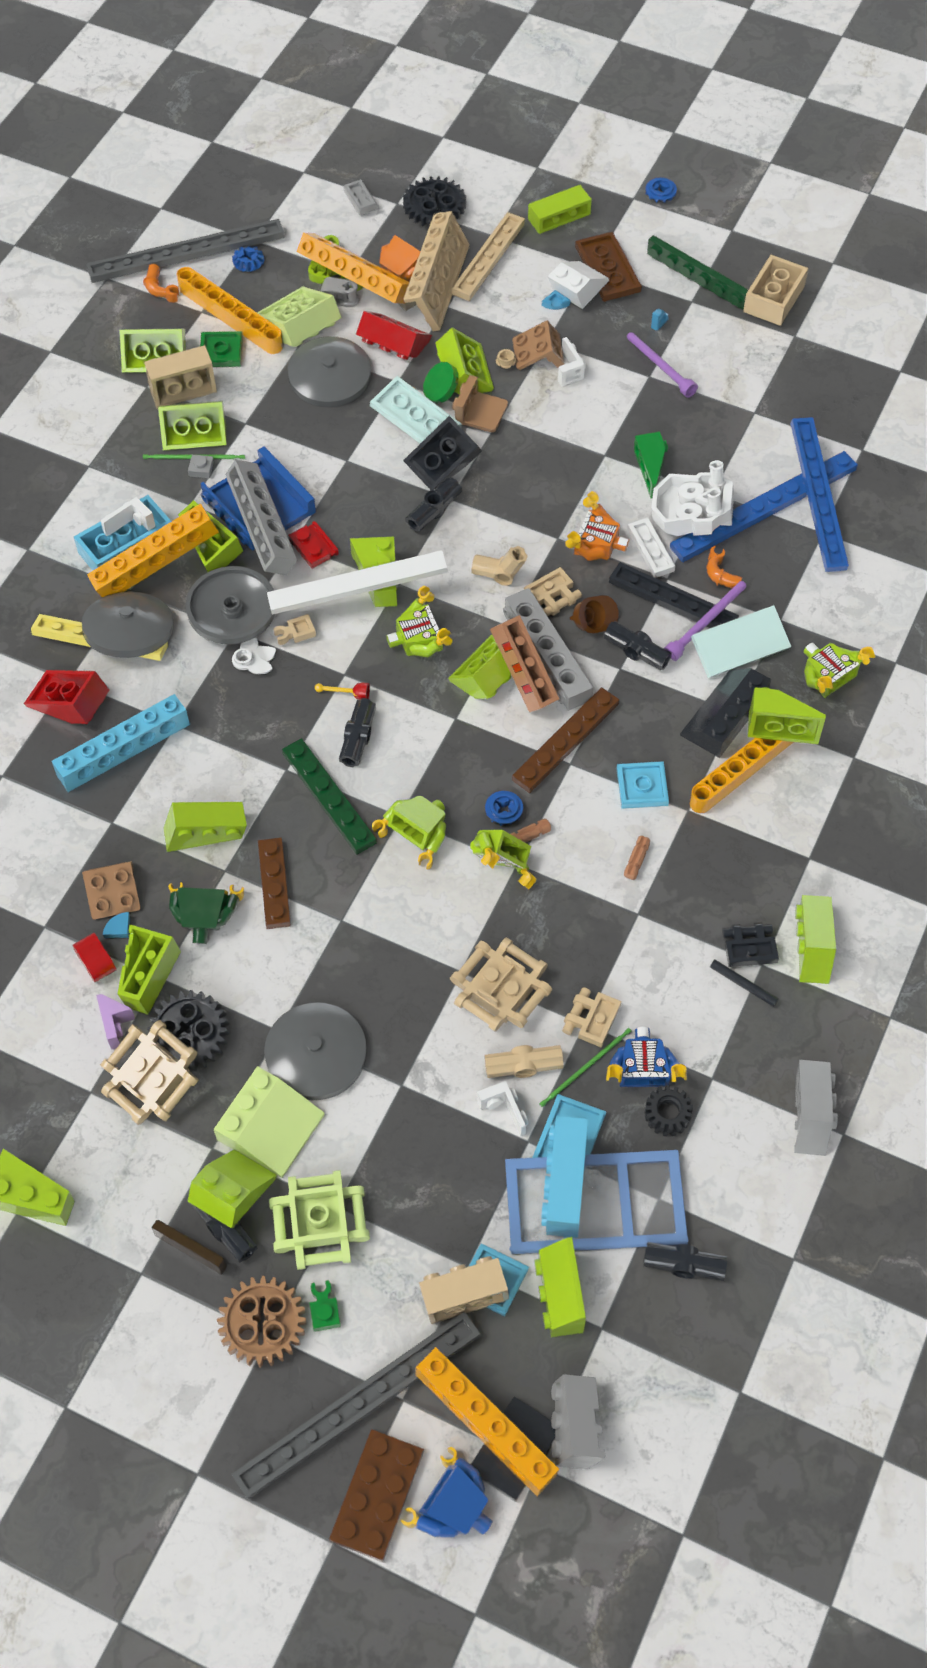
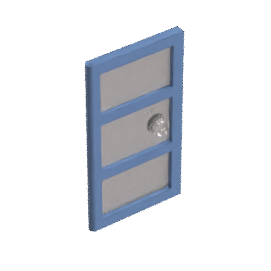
(623, 1202)

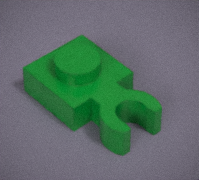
(324, 1310)

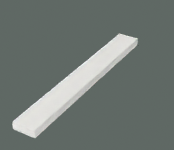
(357, 582)

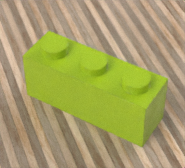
(559, 209)

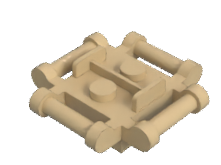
(501, 985)
(150, 1073)

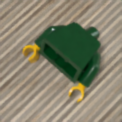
(203, 908)

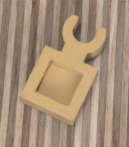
(298, 629)

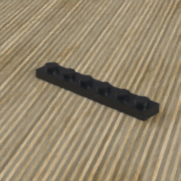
(666, 595)

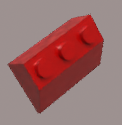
(392, 335)

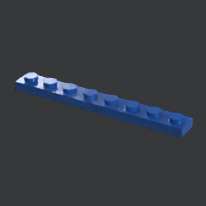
(819, 495)

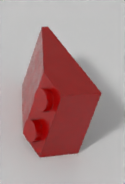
(68, 695)

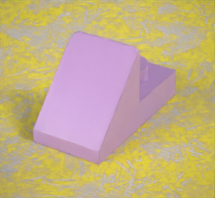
(113, 1015)

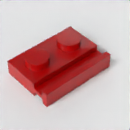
(313, 544)

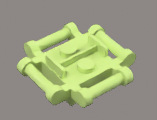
(318, 1218)

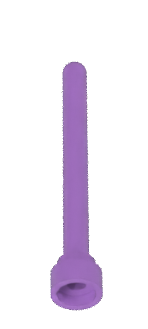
(687, 386)
(677, 647)

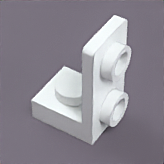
(574, 370)
(130, 510)
(494, 1096)

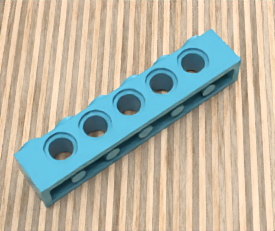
(121, 743)

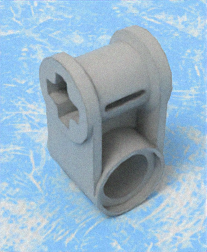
(341, 291)

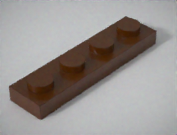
(274, 883)

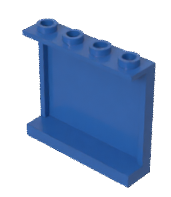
(288, 495)

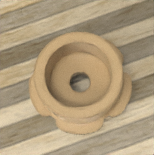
(505, 359)

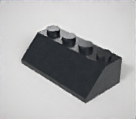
(724, 711)

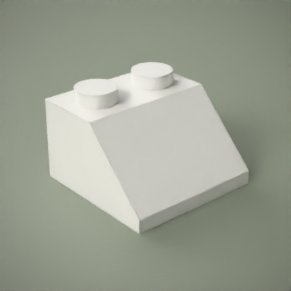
(577, 282)

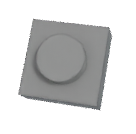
(200, 466)

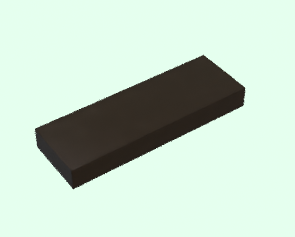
(189, 1246)

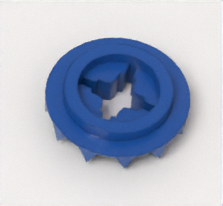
(667, 186)
(243, 263)
(503, 799)

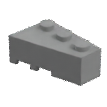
(814, 1107)
(575, 1422)

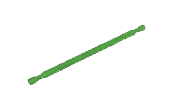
(189, 456)
(585, 1067)

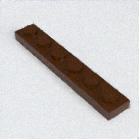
(565, 740)

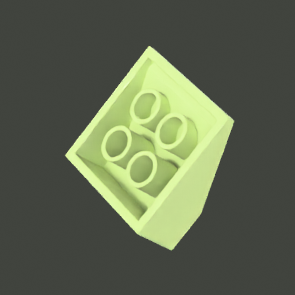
(302, 314)
(268, 1122)

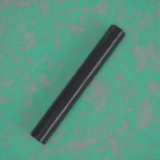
(744, 983)

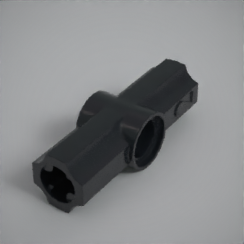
(433, 504)
(637, 645)
(357, 732)
(233, 1238)
(685, 1261)

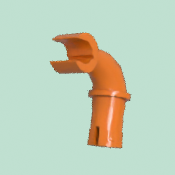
(152, 285)
(716, 574)

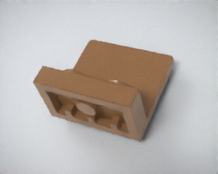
(537, 344)
(111, 890)

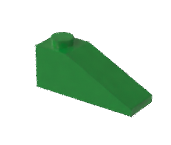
(650, 455)

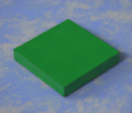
(223, 347)

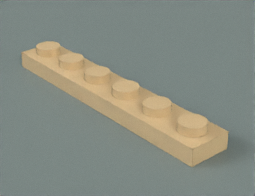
(488, 256)

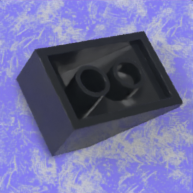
(442, 454)

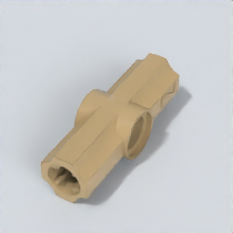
(523, 1061)

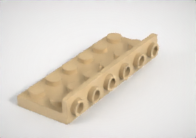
(437, 268)

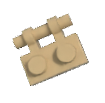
(552, 585)
(599, 1019)

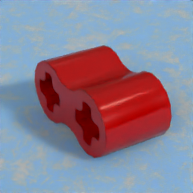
(94, 957)

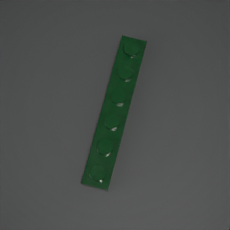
(697, 271)
(329, 796)

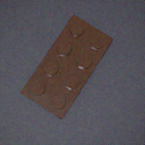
(607, 257)
(376, 1495)

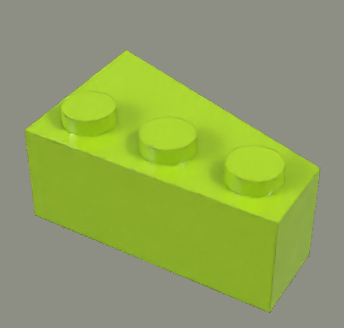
(816, 938)
(146, 967)
(31, 1193)

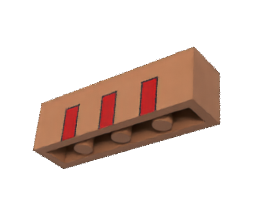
(524, 664)

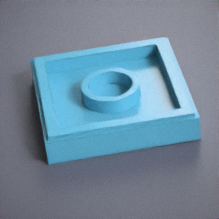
(642, 785)
(513, 1272)

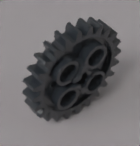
(445, 196)
(175, 1015)

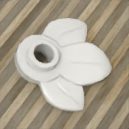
(256, 657)

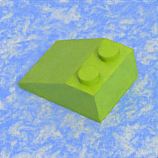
(783, 718)
(229, 1187)

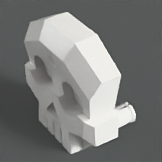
(693, 502)

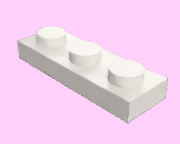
(651, 547)

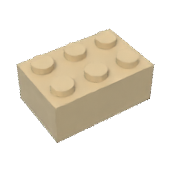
(775, 290)
(180, 376)
(464, 1289)

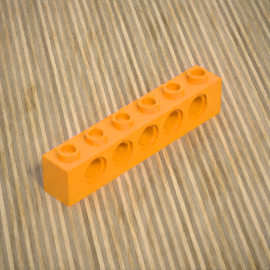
(353, 267)
(153, 552)
(486, 1421)

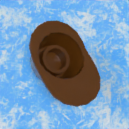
(595, 614)

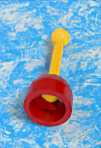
(359, 691)

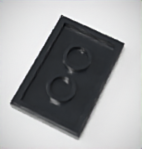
(535, 1428)

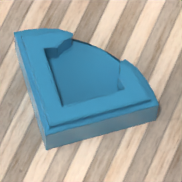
(555, 301)
(659, 318)
(118, 926)

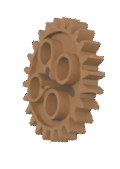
(237, 1321)

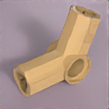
(500, 569)

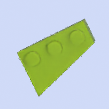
(218, 549)
(371, 553)
(203, 824)

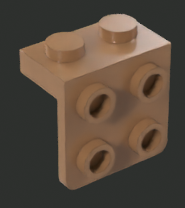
(477, 408)

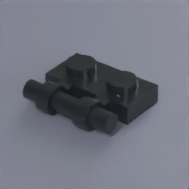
(753, 950)

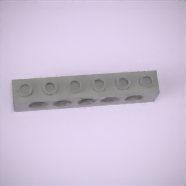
(261, 517)
(546, 637)

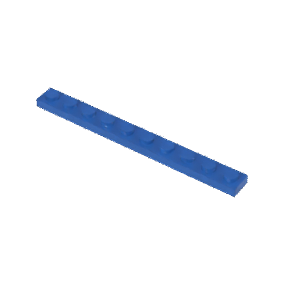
(760, 508)

